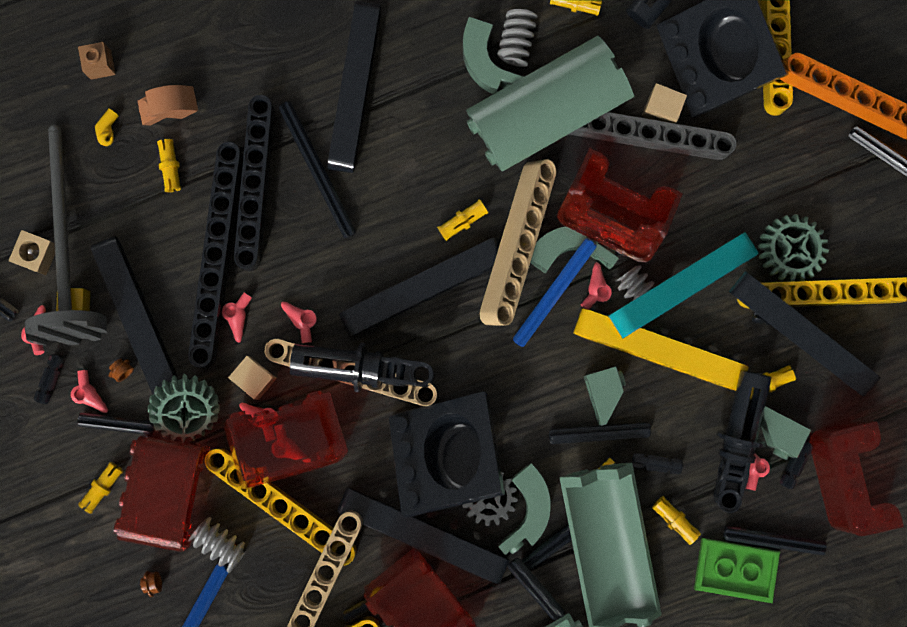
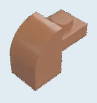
(167, 102)

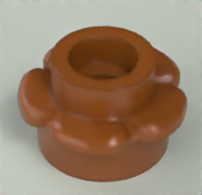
(120, 370)
(151, 583)

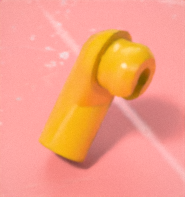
(104, 128)

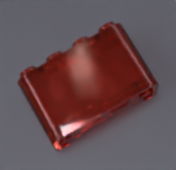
(615, 213)
(285, 440)
(843, 481)
(160, 492)
(414, 596)

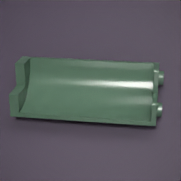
(549, 103)
(611, 546)

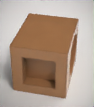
(96, 60)

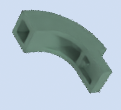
(477, 61)
(565, 240)
(537, 509)

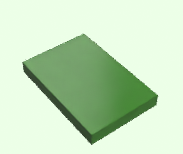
(737, 570)

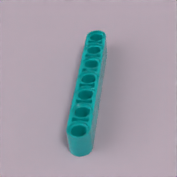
(683, 285)

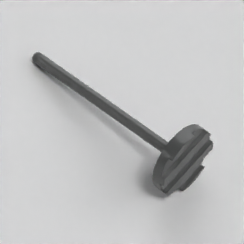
(66, 324)

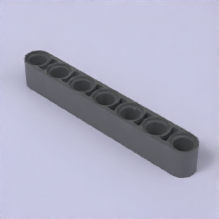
(659, 141)

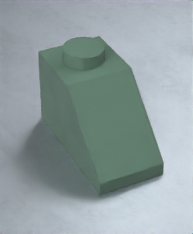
(605, 392)
(783, 434)

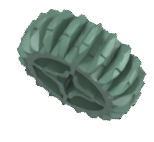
(801, 254)
(197, 415)

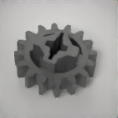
(500, 510)

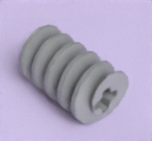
(515, 37)
(634, 283)
(218, 544)

